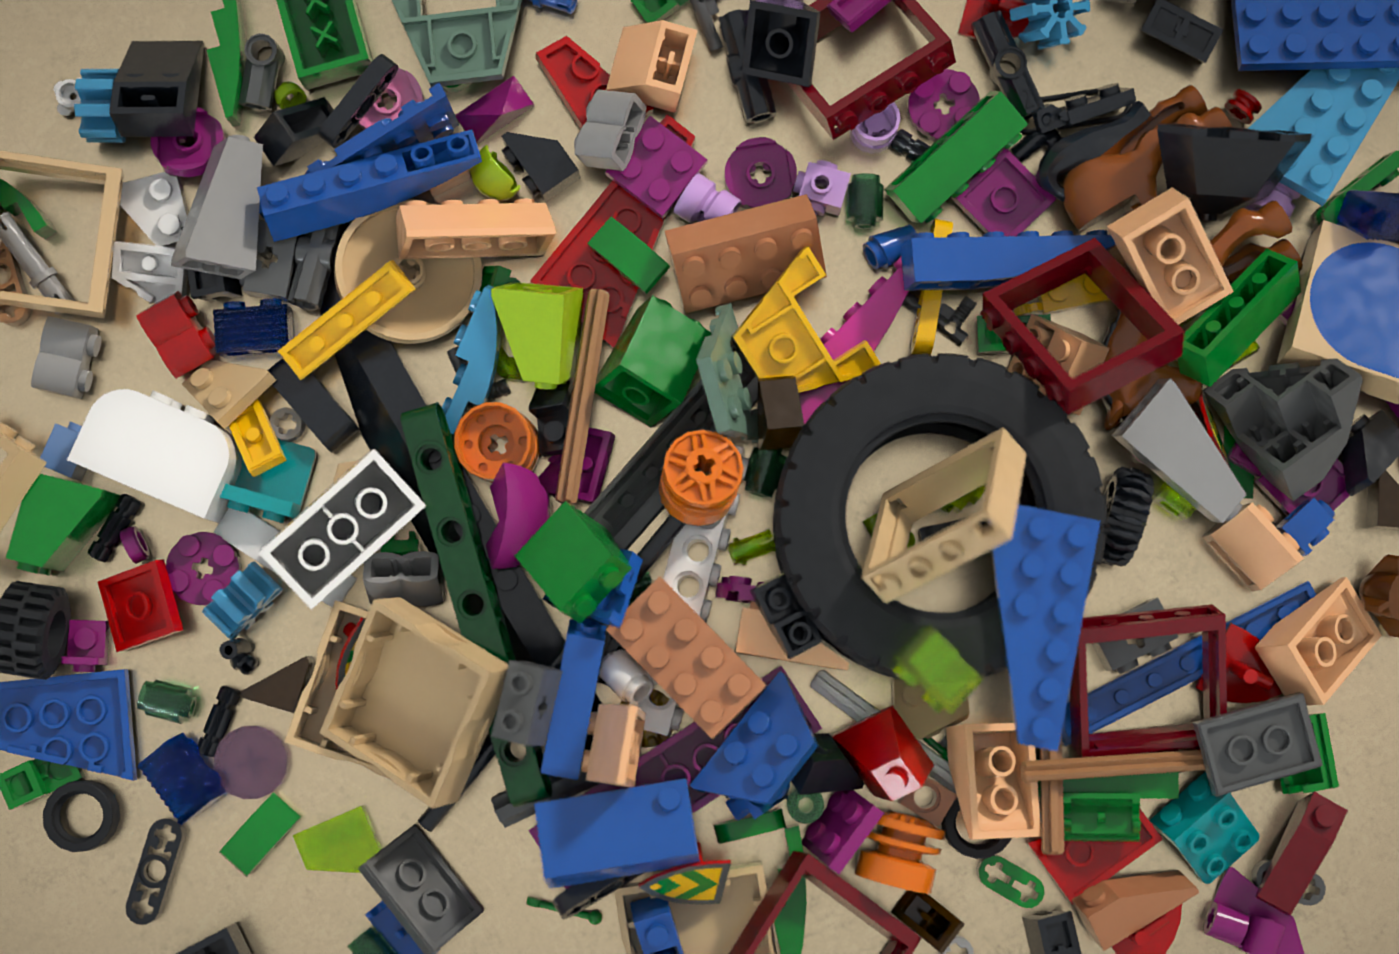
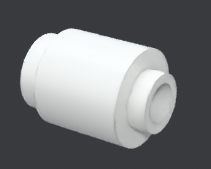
(626, 677)

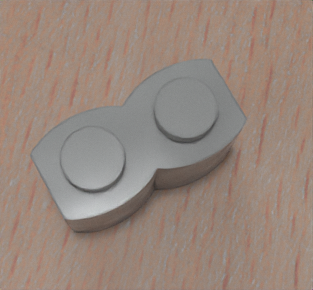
(610, 130)
(65, 357)
(412, 577)

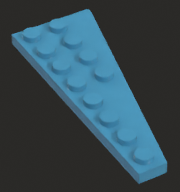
(1338, 112)

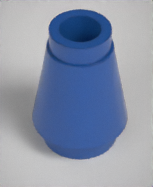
(885, 247)

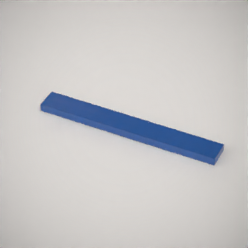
(1176, 666)

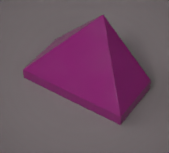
(495, 109)

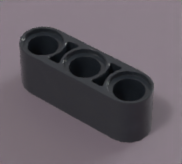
(314, 406)

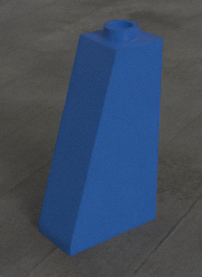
(574, 699)

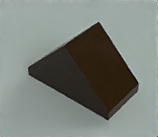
(778, 412)
(1383, 504)
(283, 687)
(928, 919)

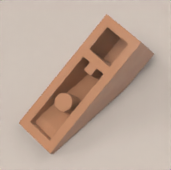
(1129, 903)

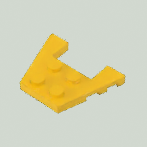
(783, 343)

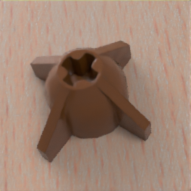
(1381, 593)

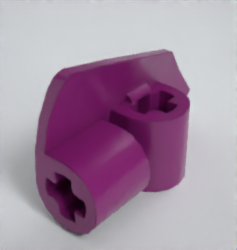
(1249, 922)

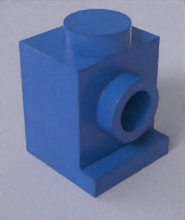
(1308, 523)

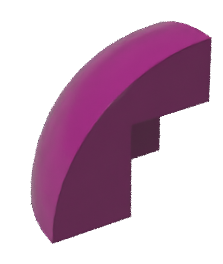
(521, 511)

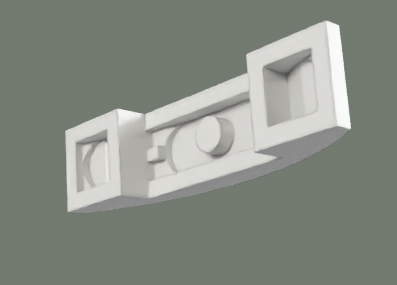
(251, 533)

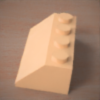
(473, 229)

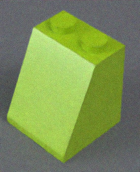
(541, 329)

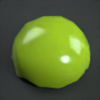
(493, 177)

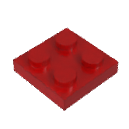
(140, 605)

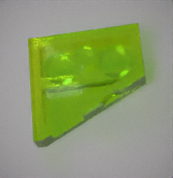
(339, 843)

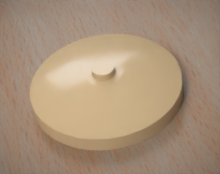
(441, 284)

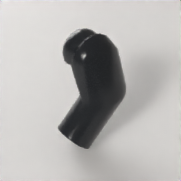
(1033, 142)
(238, 653)

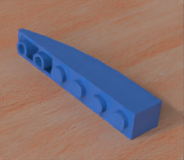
(363, 185)
(983, 261)

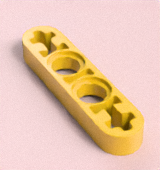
(930, 302)

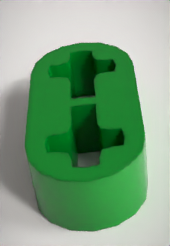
(748, 826)
(1006, 889)

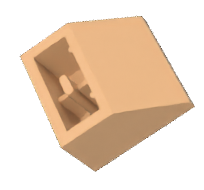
(653, 62)
(1070, 349)
(1254, 546)

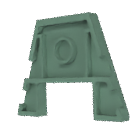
(461, 44)
(721, 380)

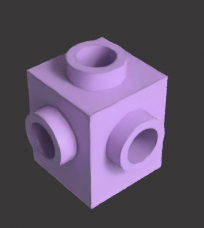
(823, 175)

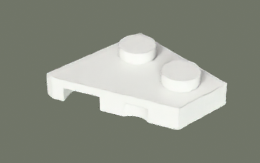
(156, 207)
(148, 270)

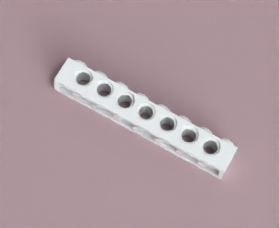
(679, 566)

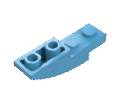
(481, 347)

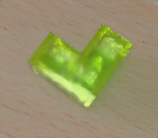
(936, 668)

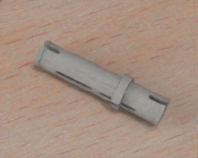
(30, 260)

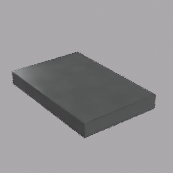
(1257, 744)
(420, 890)

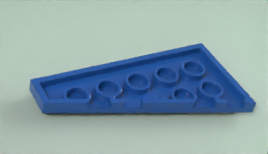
(415, 124)
(1041, 606)
(71, 721)

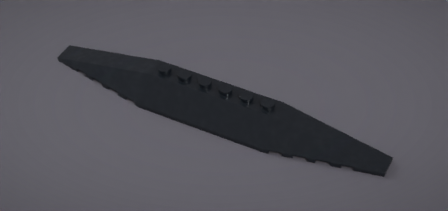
(379, 393)

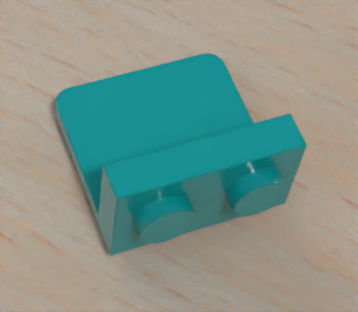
(276, 491)
(1206, 829)

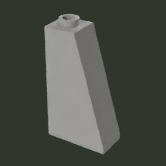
(224, 215)
(1178, 449)

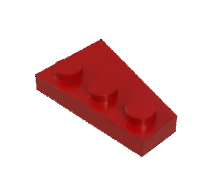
(574, 76)

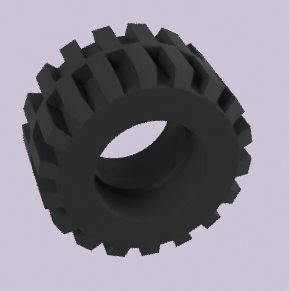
(33, 629)

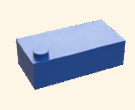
(616, 833)

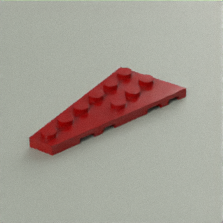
(580, 267)

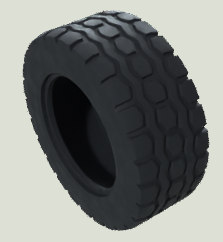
(900, 400)

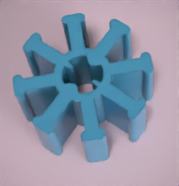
(1050, 21)
(94, 107)
(242, 600)

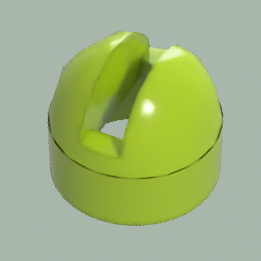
(284, 90)

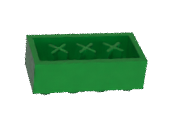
(325, 40)

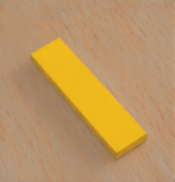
(347, 320)

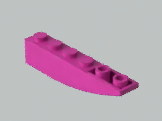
(862, 323)

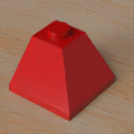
(885, 754)

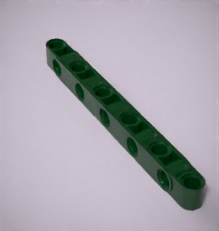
(468, 574)

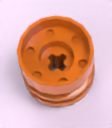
(482, 427)
(691, 494)
(900, 853)

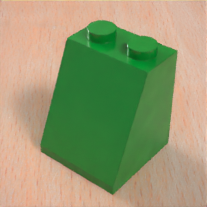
(652, 362)
(57, 523)
(574, 561)

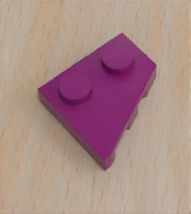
(595, 463)

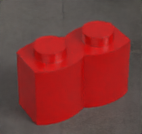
(177, 333)

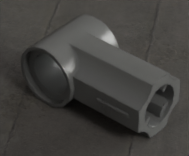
(260, 76)

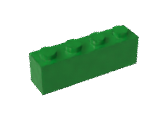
(956, 157)
(1240, 317)

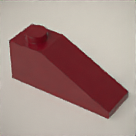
(1301, 851)

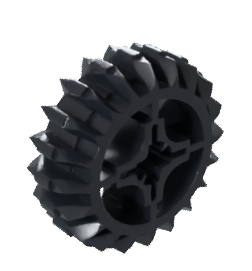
(1128, 508)

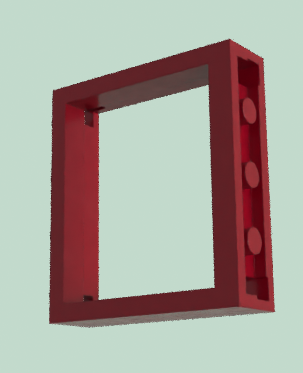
(889, 85)
(1090, 258)
(1142, 625)
(803, 864)

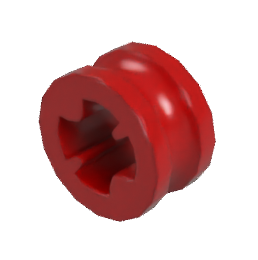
(1243, 106)

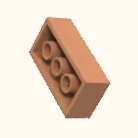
(741, 251)
(687, 658)

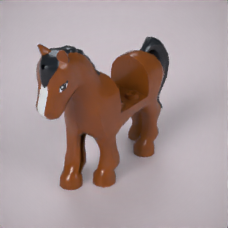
(1117, 169)

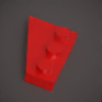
(1091, 862)

